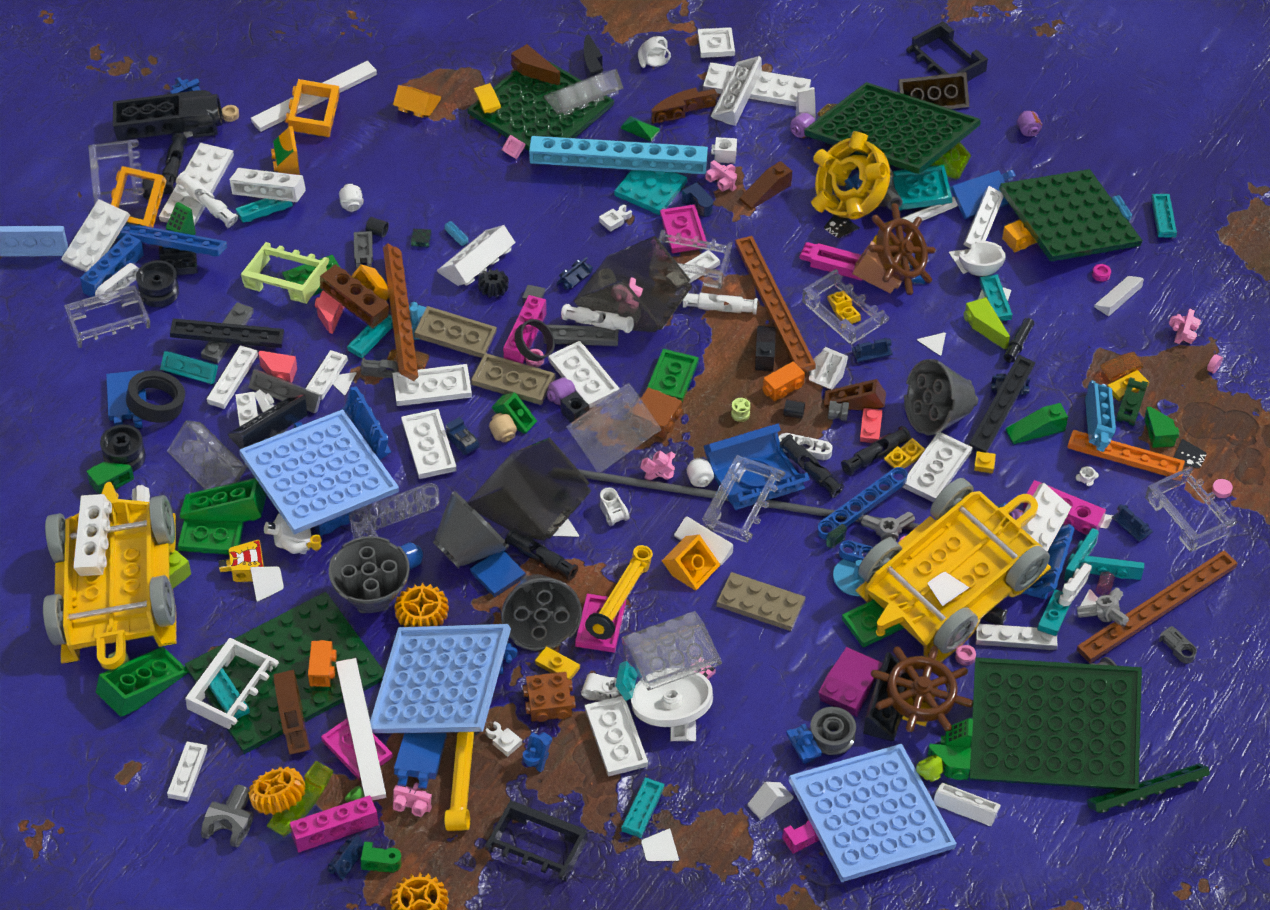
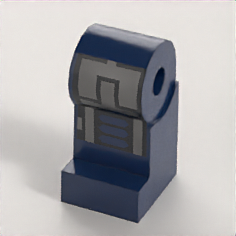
(699, 197)
(461, 436)

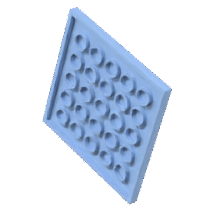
(318, 471)
(440, 679)
(871, 812)

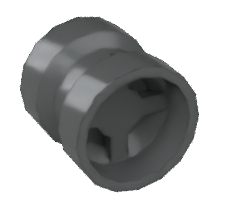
(838, 410)

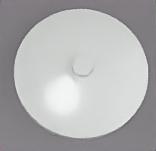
(674, 702)

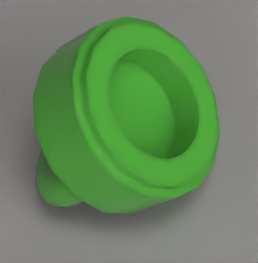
(354, 794)

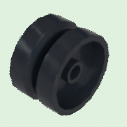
(157, 283)
(123, 446)

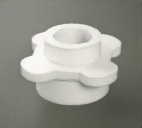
(1087, 475)

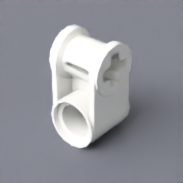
(614, 509)
(599, 687)

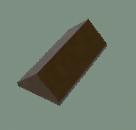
(943, 90)

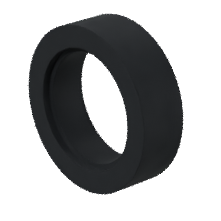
(153, 412)

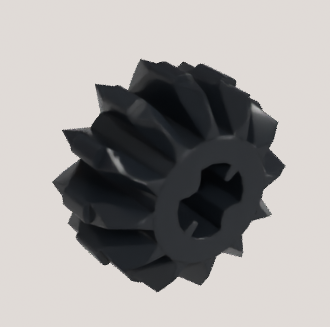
(493, 283)

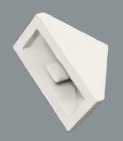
(769, 799)

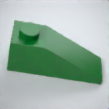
(1041, 423)

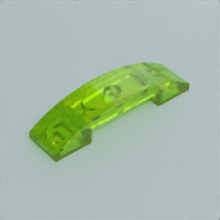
(315, 783)

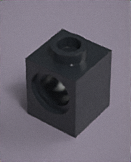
(573, 406)

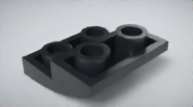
(183, 261)

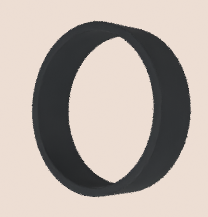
(545, 330)

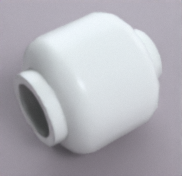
(351, 197)
(700, 472)

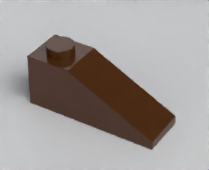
(533, 65)
(768, 185)
(859, 396)

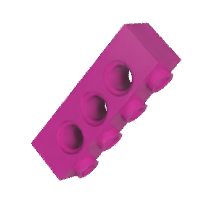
(533, 309)
(1082, 515)
(334, 823)

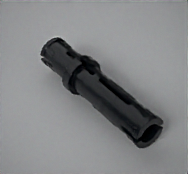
(1016, 345)

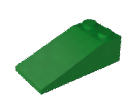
(228, 502)
(139, 680)

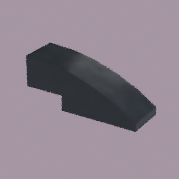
(592, 58)

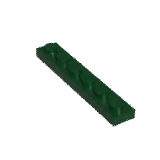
(1155, 785)

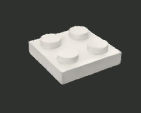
(716, 42)

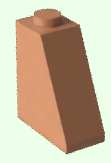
(871, 270)

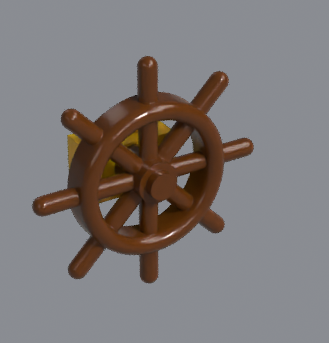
(897, 251)
(921, 690)

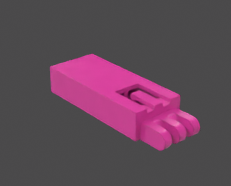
(830, 258)

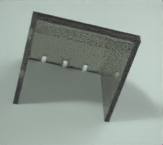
(654, 270)
(532, 491)

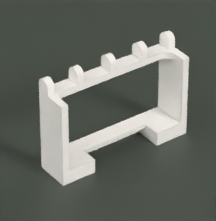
(224, 657)

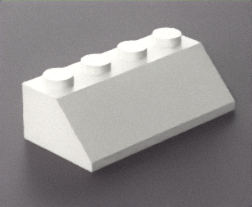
(477, 256)

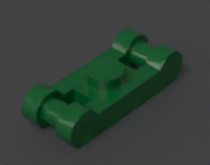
(1132, 401)

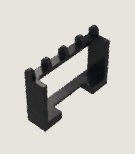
(943, 31)
(524, 814)

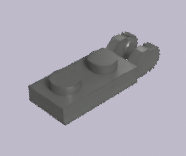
(363, 248)

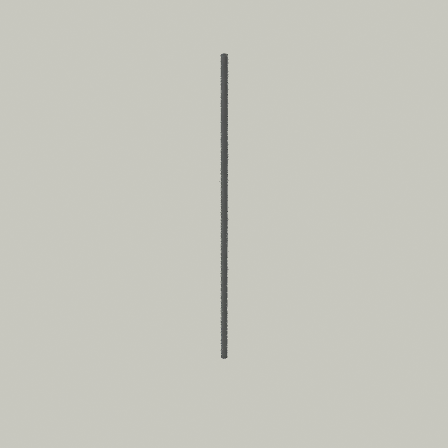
(710, 494)

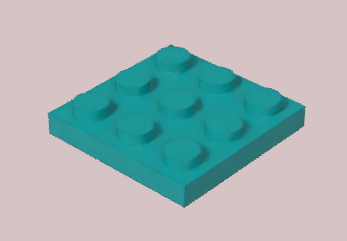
(651, 189)
(922, 189)

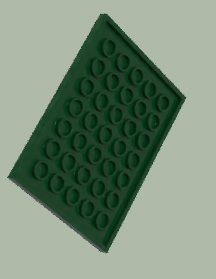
(901, 126)
(289, 642)
(1056, 723)

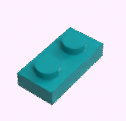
(626, 680)

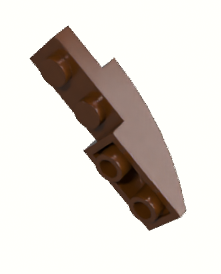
(681, 102)
(291, 712)

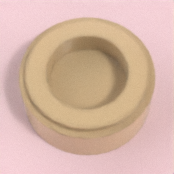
(230, 113)

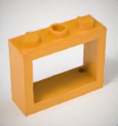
(310, 126)
(155, 197)

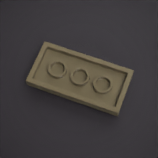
(455, 332)
(510, 376)
(761, 601)

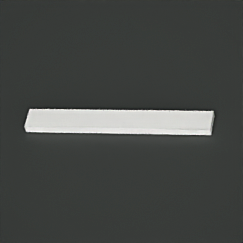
(344, 81)
(360, 729)

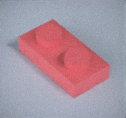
(870, 425)

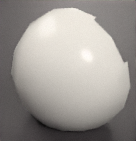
(982, 258)

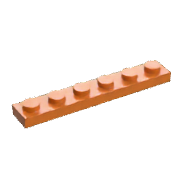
(1127, 455)

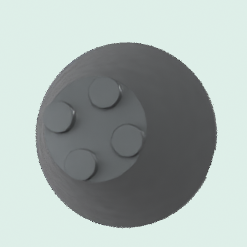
(937, 397)
(466, 534)
(369, 573)
(541, 612)

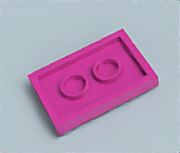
(683, 221)
(584, 639)
(341, 744)

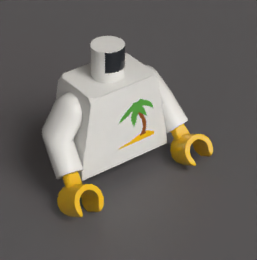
(287, 540)

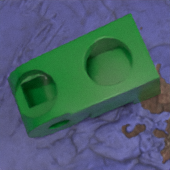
(380, 859)

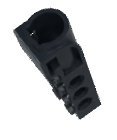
(168, 114)

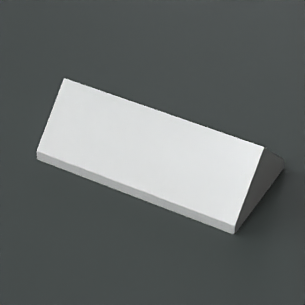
(737, 90)

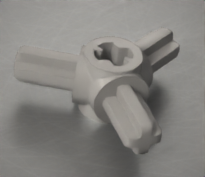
(888, 526)
(1106, 608)

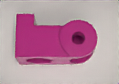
(800, 837)

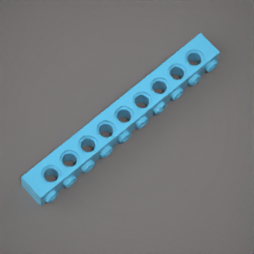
(618, 155)

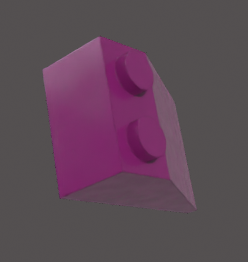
(849, 681)

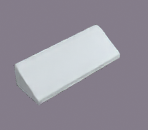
(1119, 295)
(719, 546)
(966, 804)

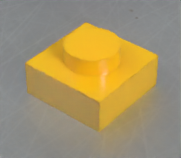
(984, 462)

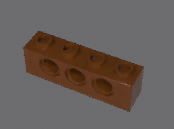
(354, 296)

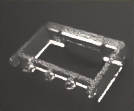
(111, 150)
(712, 277)
(126, 296)
(843, 328)
(735, 473)
(1188, 536)

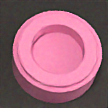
(535, 363)
(1214, 363)
(1222, 488)
(965, 655)

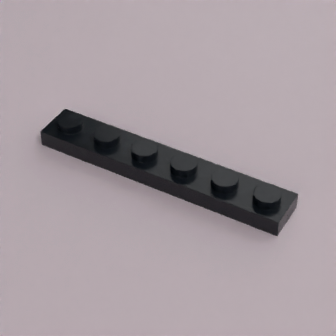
(227, 333)
(1002, 404)

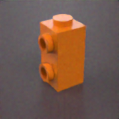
(783, 381)
(320, 663)

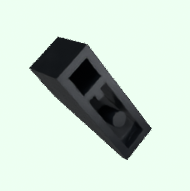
(765, 348)

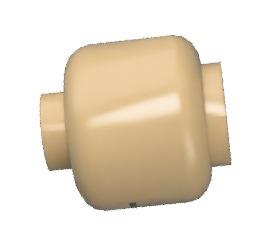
(502, 427)

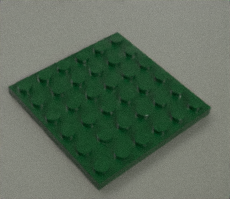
(528, 114)
(1070, 215)

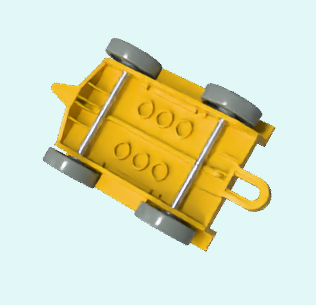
(969, 542)
(132, 594)

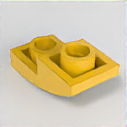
(487, 98)
(843, 308)
(905, 455)

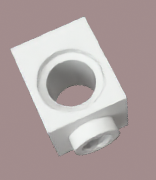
(724, 150)

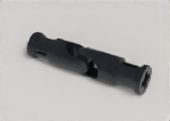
(173, 161)
(874, 451)
(820, 474)
(547, 557)

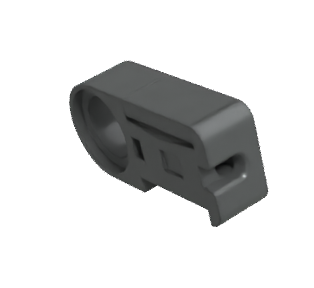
(378, 368)
(1178, 643)

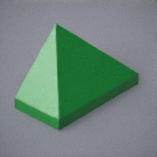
(640, 128)

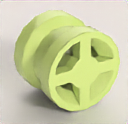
(740, 409)

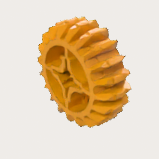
(410, 602)
(277, 790)
(418, 893)

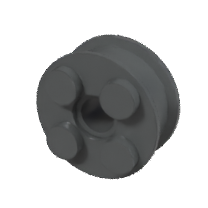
(833, 719)

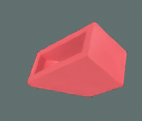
(328, 311)
(278, 365)

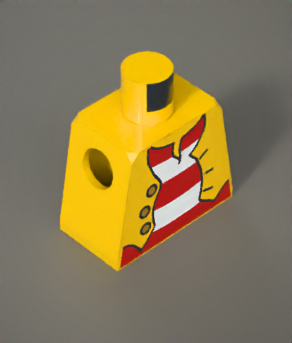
(241, 559)

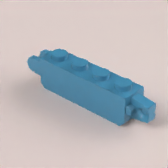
(1100, 415)

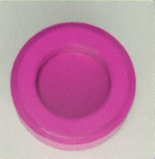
(1101, 272)

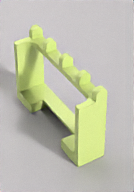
(297, 292)

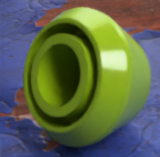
(930, 768)

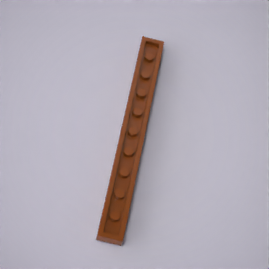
(775, 303)
(400, 312)
(1157, 606)

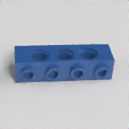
(125, 251)

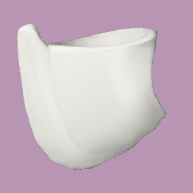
(653, 52)

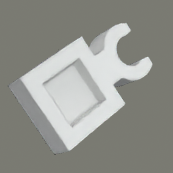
(614, 219)
(504, 740)

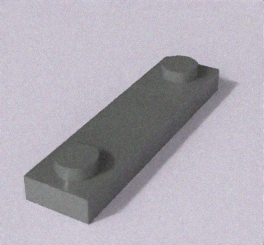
(238, 315)
(586, 334)
(283, 389)

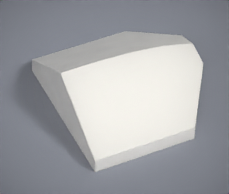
(829, 368)

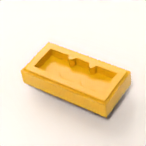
(1119, 386)
(555, 662)

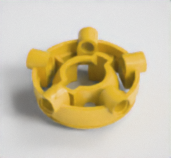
(835, 169)

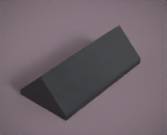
(270, 422)
(884, 722)

